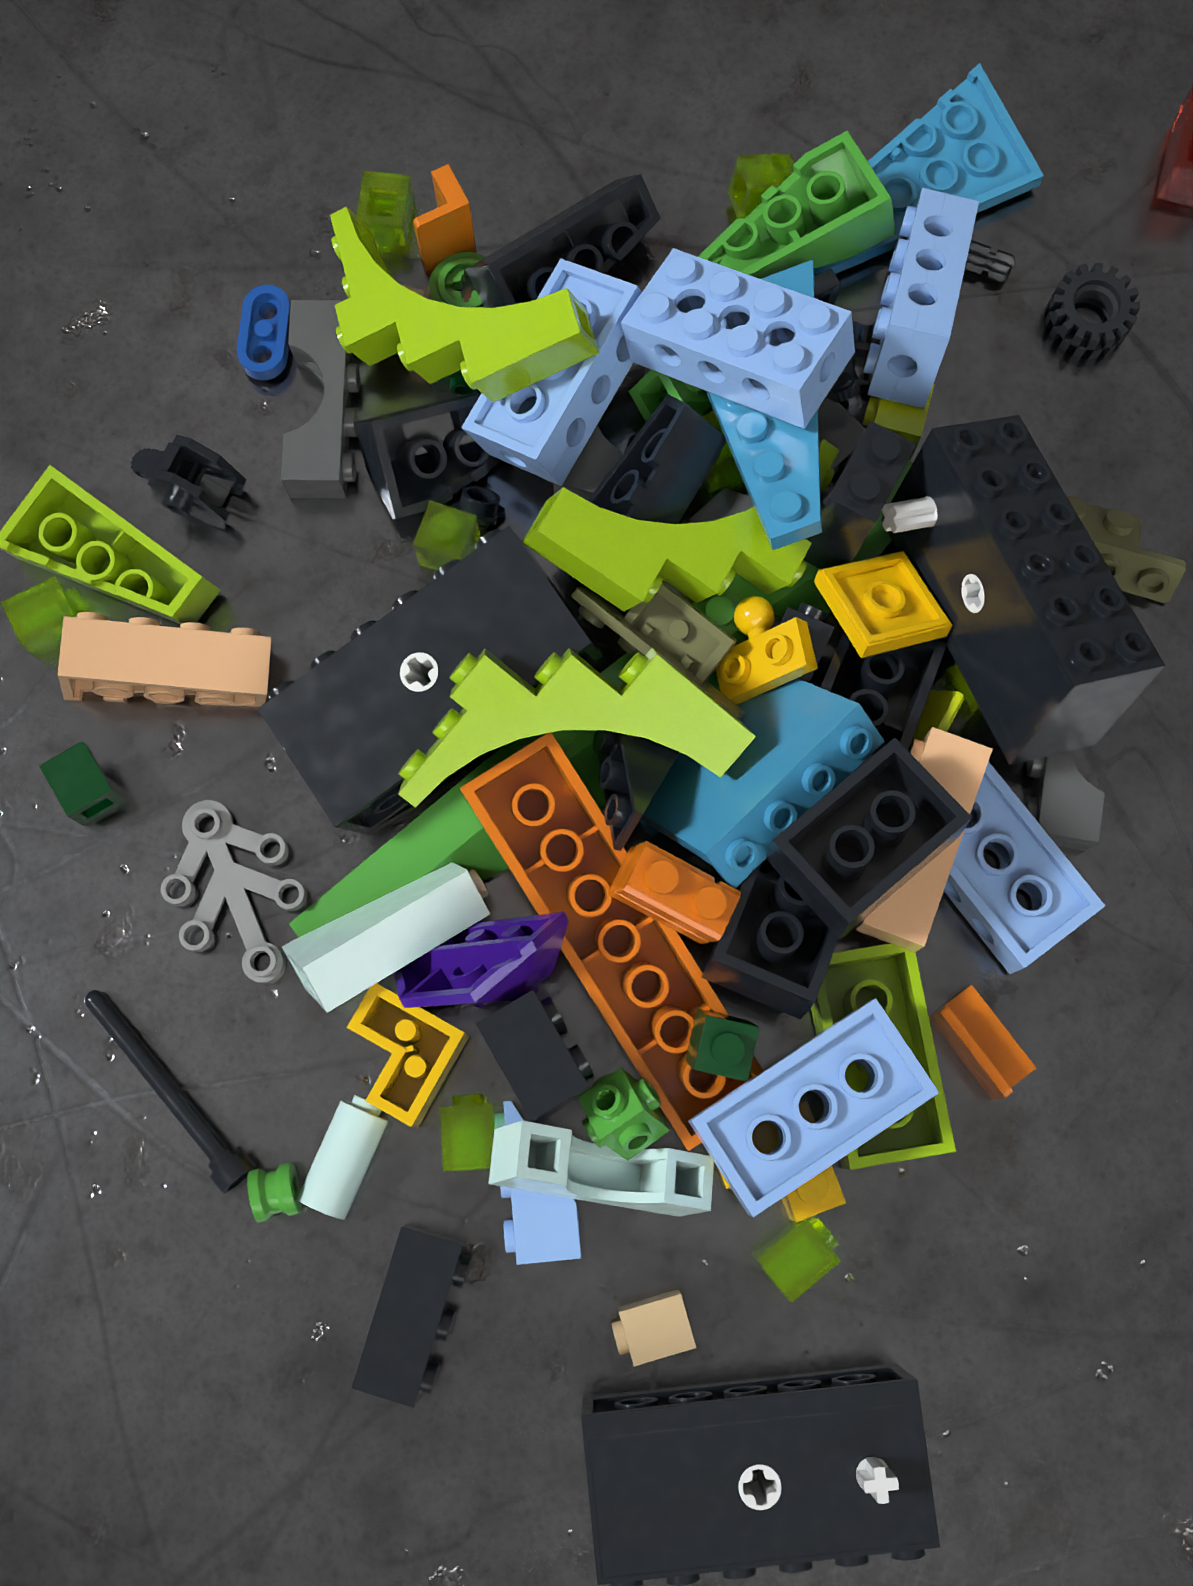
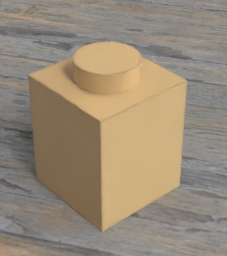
(653, 1328)

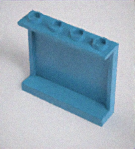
(799, 754)

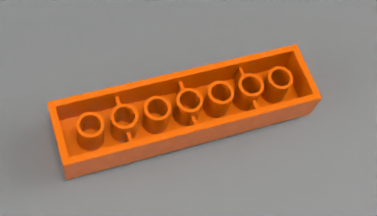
(624, 959)

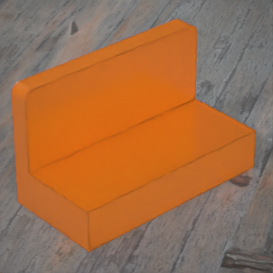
(447, 227)
(982, 1043)

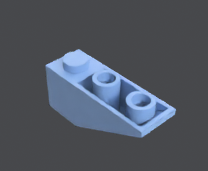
(542, 1224)

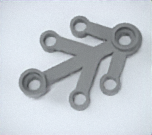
(229, 883)

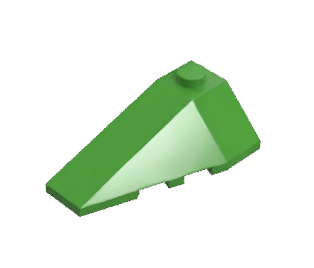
(819, 213)

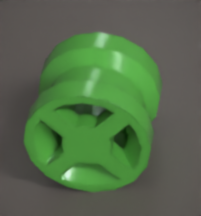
(274, 1192)

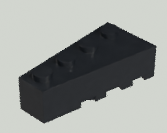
(588, 233)
(661, 467)

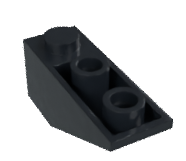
(630, 777)

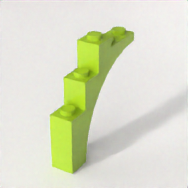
(492, 347)
(632, 557)
(572, 695)

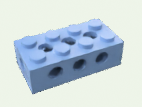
(920, 297)
(739, 337)
(554, 418)
(1027, 863)
(848, 1120)

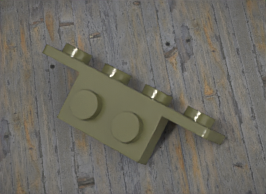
(1118, 541)
(672, 629)

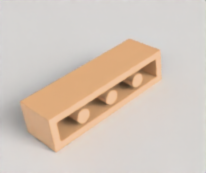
(910, 911)

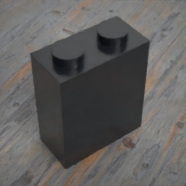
(859, 496)

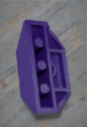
(485, 963)

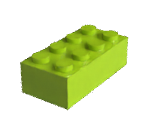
(895, 981)

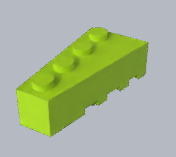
(90, 544)

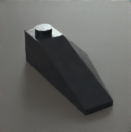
(422, 454)

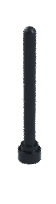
(227, 1164)

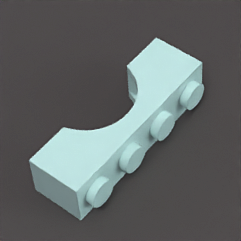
(561, 1165)

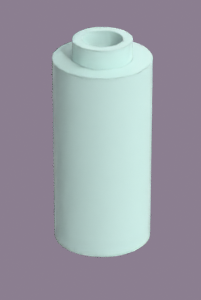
(343, 1158)

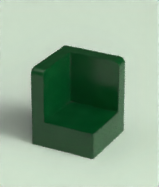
(81, 784)

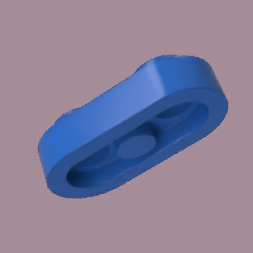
(264, 336)

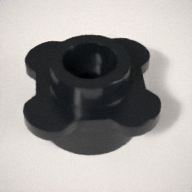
(482, 503)

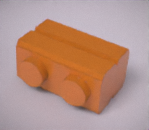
(674, 893)

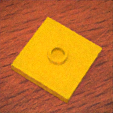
(882, 604)

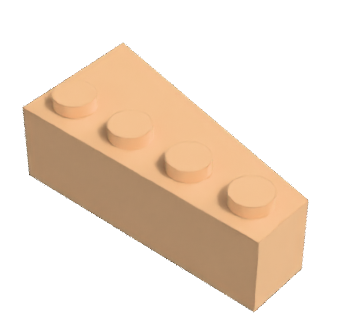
(162, 661)

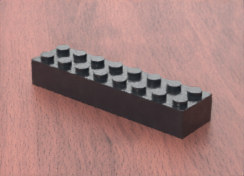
(774, 940)

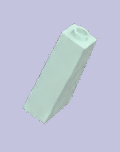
(386, 934)

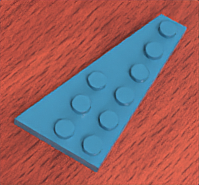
(957, 148)
(774, 456)

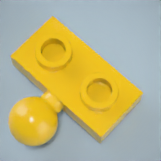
(768, 655)

